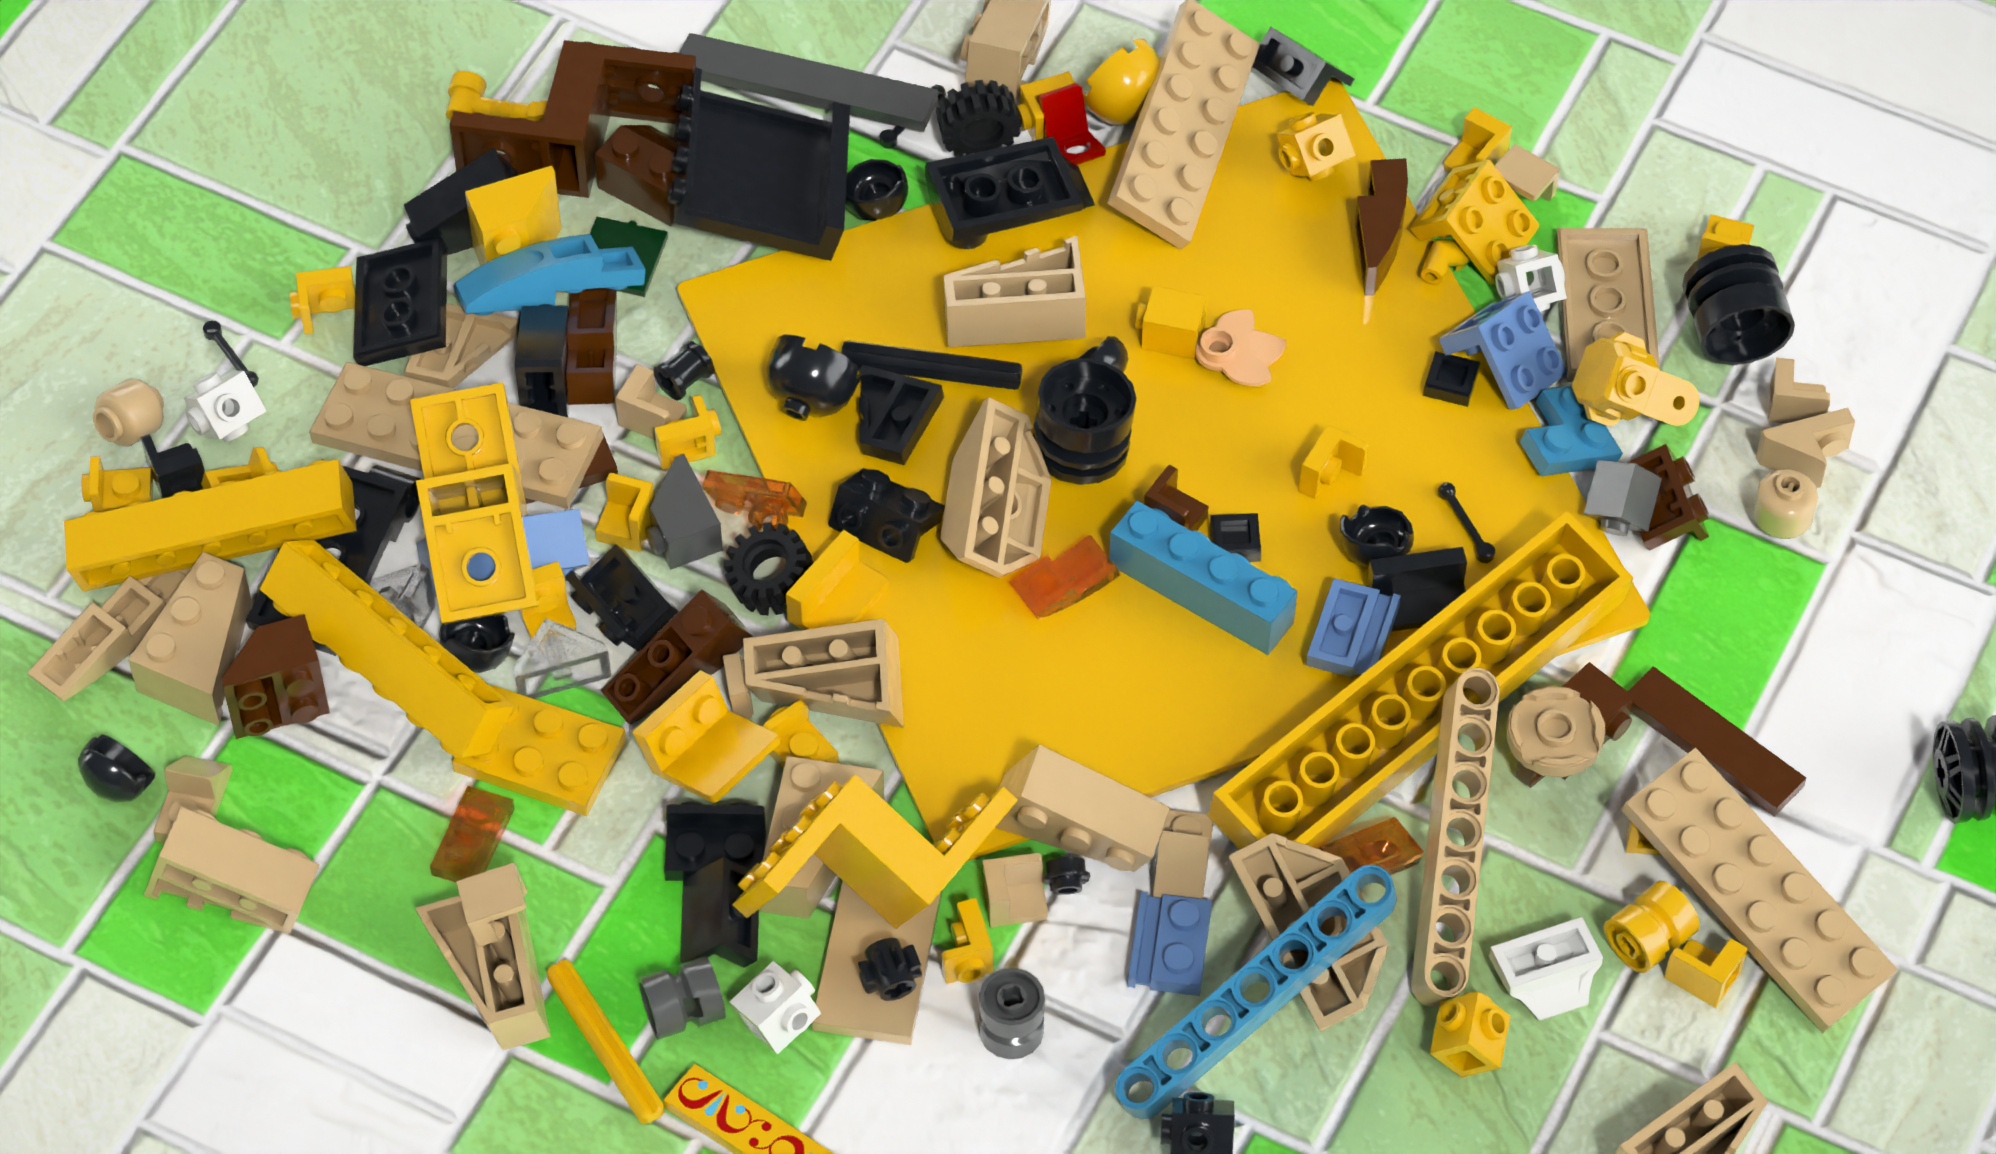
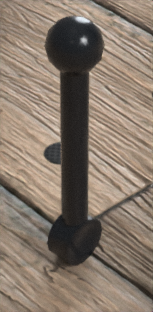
(888, 137)
(213, 331)
(1485, 551)

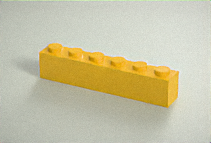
(218, 520)
(386, 649)

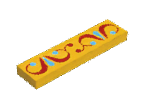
(733, 1118)

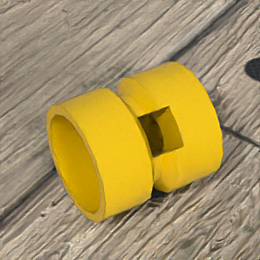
(1652, 926)

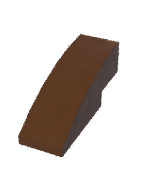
(1381, 220)
(592, 347)

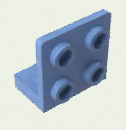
(1514, 345)

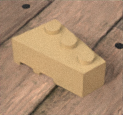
(195, 639)
(832, 669)
(1081, 811)

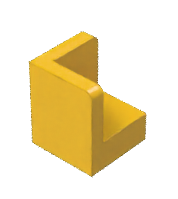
(1482, 139)
(626, 512)
(1705, 971)

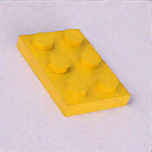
(548, 754)

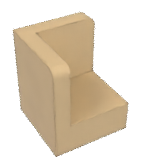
(1528, 174)
(1794, 400)
(642, 408)
(1014, 889)
(490, 898)

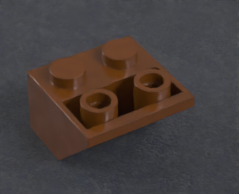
(275, 679)

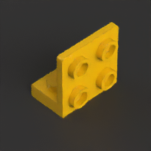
(1480, 214)
(701, 742)

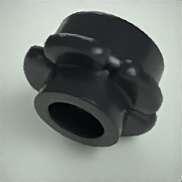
(1066, 875)

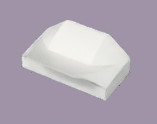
(1549, 967)

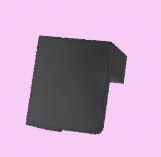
(174, 468)

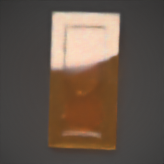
(754, 494)
(472, 835)
(1378, 845)

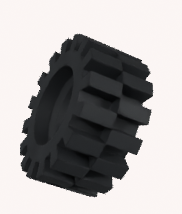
(961, 113)
(756, 550)

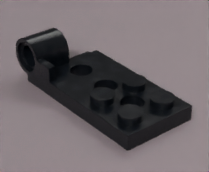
(385, 503)

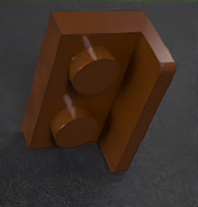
(1676, 507)

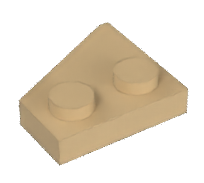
(469, 344)

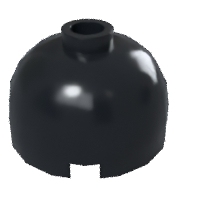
(810, 379)

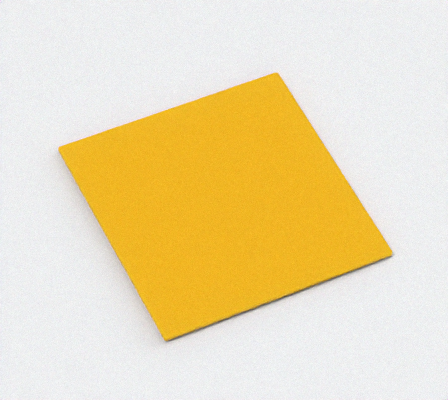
(1126, 671)

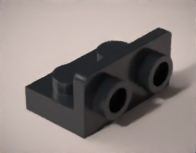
(708, 832)

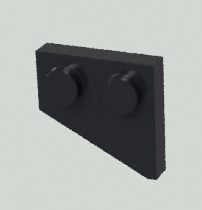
(894, 412)

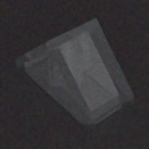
(409, 592)
(559, 661)

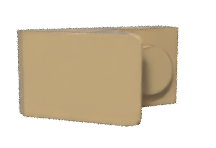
(1806, 443)
(193, 785)
(1183, 855)

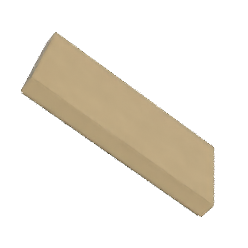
(1605, 289)
(841, 994)

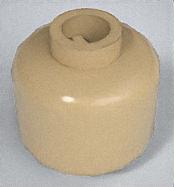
(128, 412)
(1785, 503)

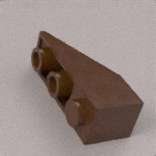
(687, 644)

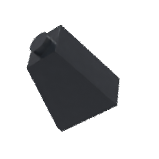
(443, 207)
(543, 358)

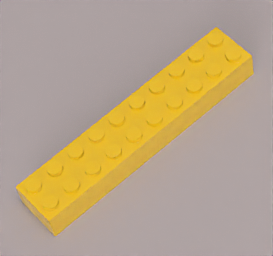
(1392, 713)

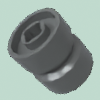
(682, 997)
(1011, 1013)

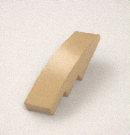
(104, 635)

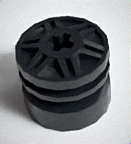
(1738, 304)
(1084, 420)
(1966, 768)

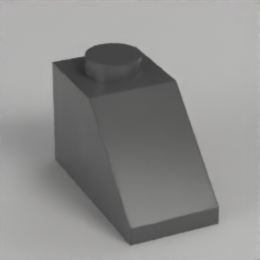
(683, 518)

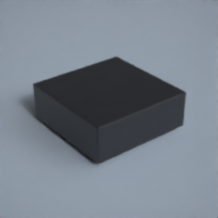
(1451, 379)
(1237, 534)

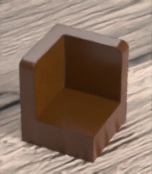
(1176, 504)

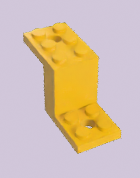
(473, 503)
(873, 850)

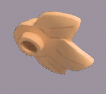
(1243, 350)

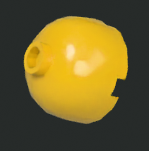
(1122, 84)

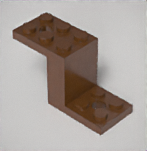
(586, 90)

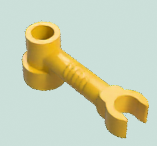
(467, 96)

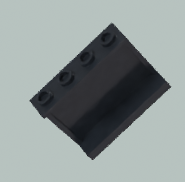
(760, 171)

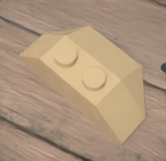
(997, 493)
(1285, 883)

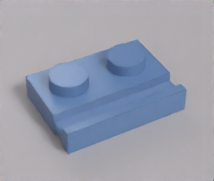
(1352, 629)
(1170, 943)

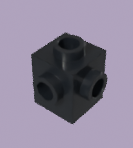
(1199, 1125)

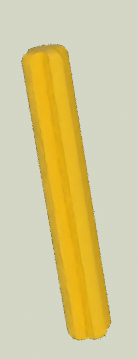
(605, 1042)

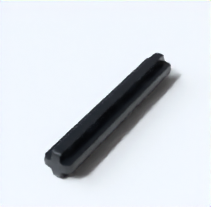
(935, 365)

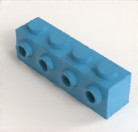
(1203, 577)

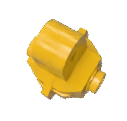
(1624, 381)

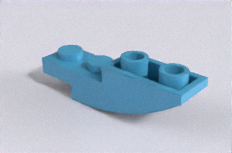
(539, 270)

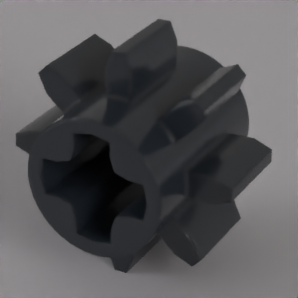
(890, 969)

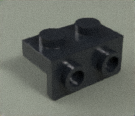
(884, 513)
(623, 598)

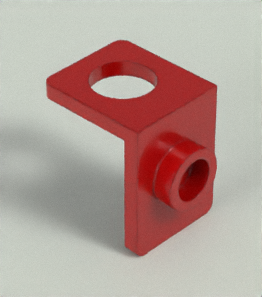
(1067, 123)

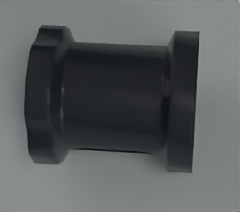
(684, 370)

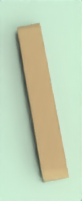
(1444, 856)

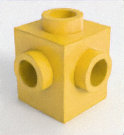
(1314, 145)
(1470, 1034)

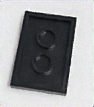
(400, 302)

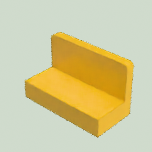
(835, 587)

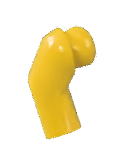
(1441, 255)

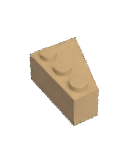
(1005, 41)
(1017, 300)
(799, 785)
(232, 871)
(496, 976)
(1704, 1122)

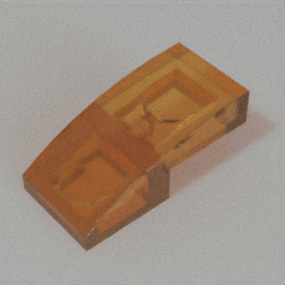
(1067, 580)

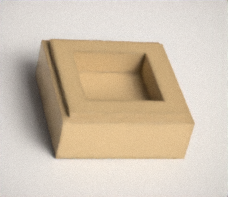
(738, 690)

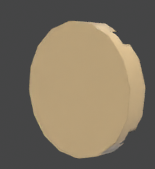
(1555, 732)

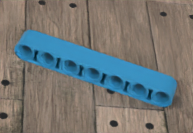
(1264, 968)

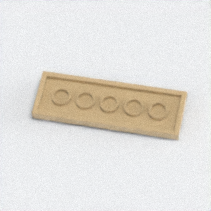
(1184, 124)
(373, 418)
(1759, 890)

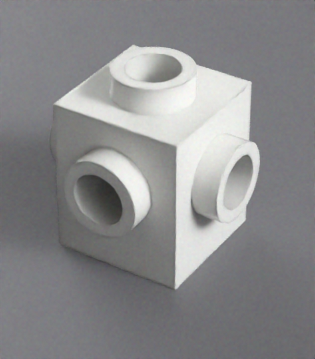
(1544, 278)
(223, 405)
(776, 1006)

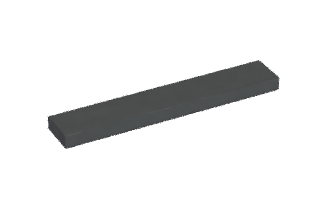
(811, 82)

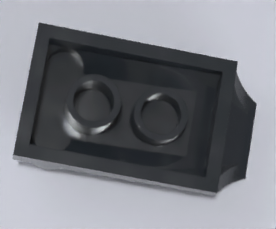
(1003, 190)

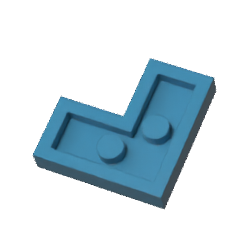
(1570, 440)

